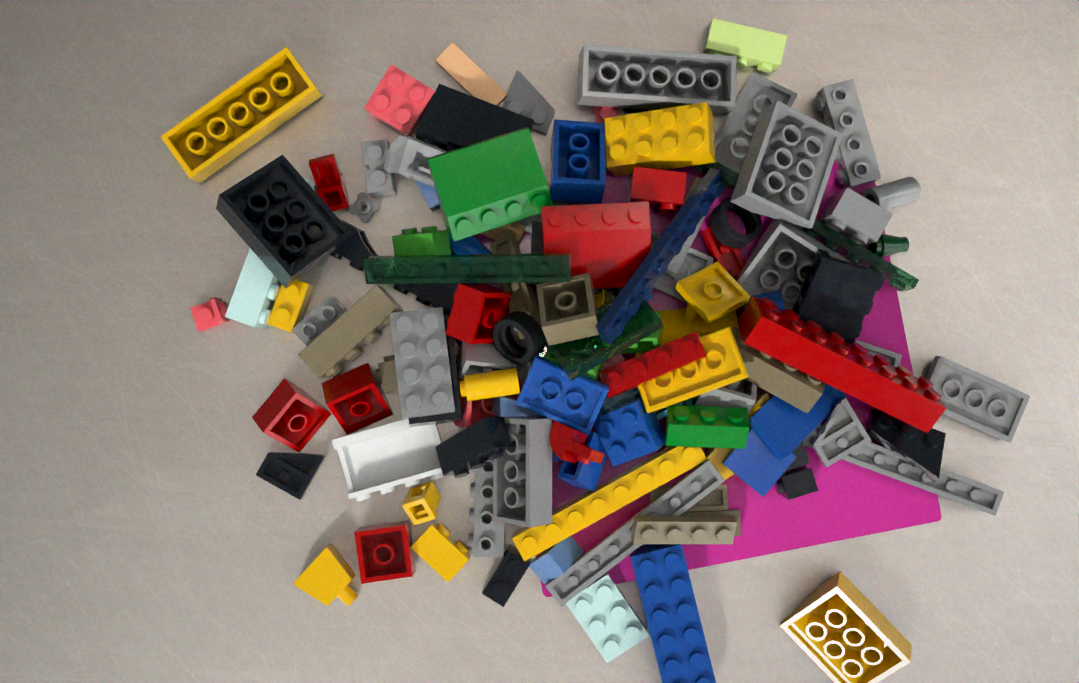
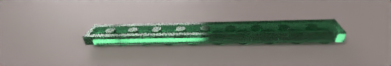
(832, 239)

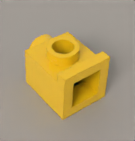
(422, 503)

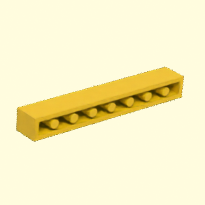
(608, 498)

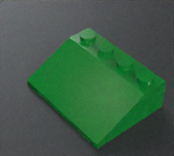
(489, 184)

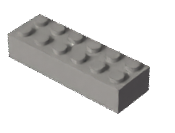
(655, 79)

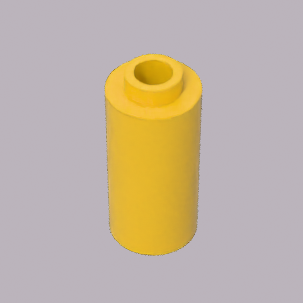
(490, 384)

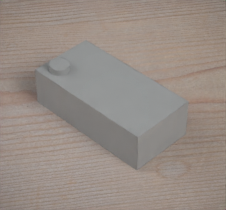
(524, 474)

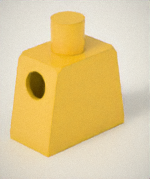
(328, 578)

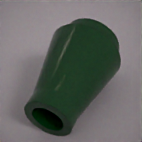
(889, 245)

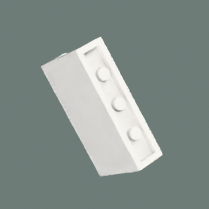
(388, 457)

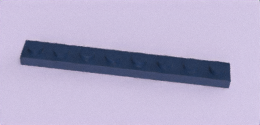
(660, 256)

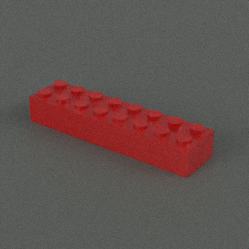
(840, 363)

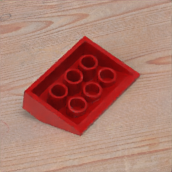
(602, 239)

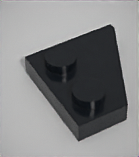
(290, 471)

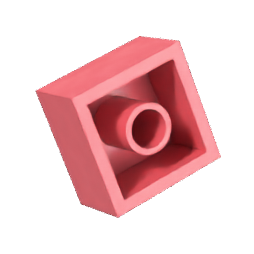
(399, 101)

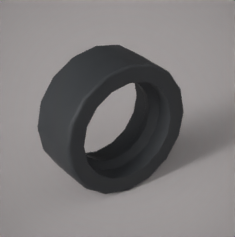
(725, 233)
(506, 344)

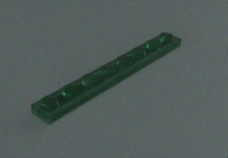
(468, 268)

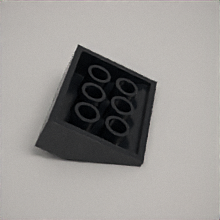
(282, 220)

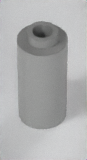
(894, 193)

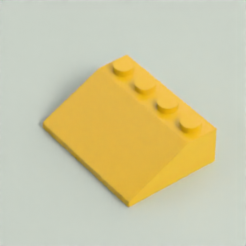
(847, 634)

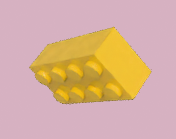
(660, 139)

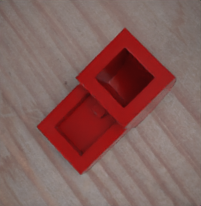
(329, 182)
(569, 445)

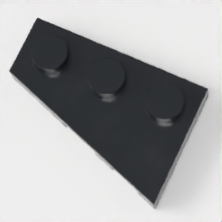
(915, 445)

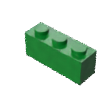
(706, 426)

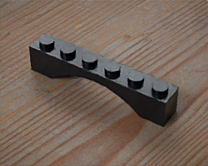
(358, 247)

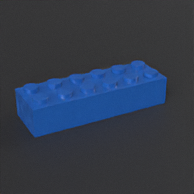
(671, 614)

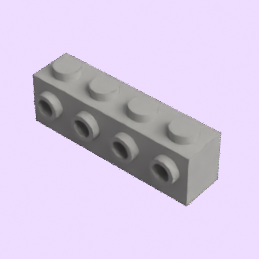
(844, 114)
(488, 534)

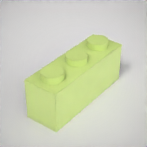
(750, 45)

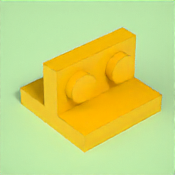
(711, 294)

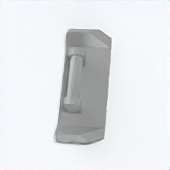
(409, 158)

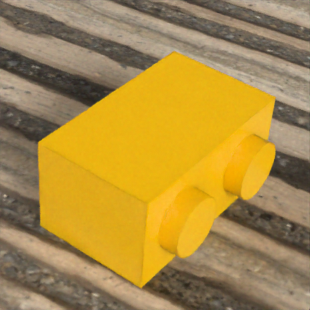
(291, 305)
(441, 550)

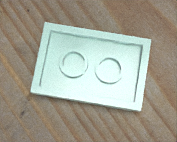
(607, 618)

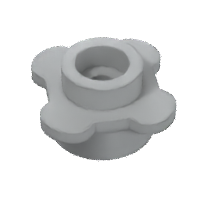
(371, 207)

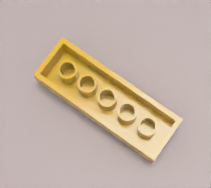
(241, 116)

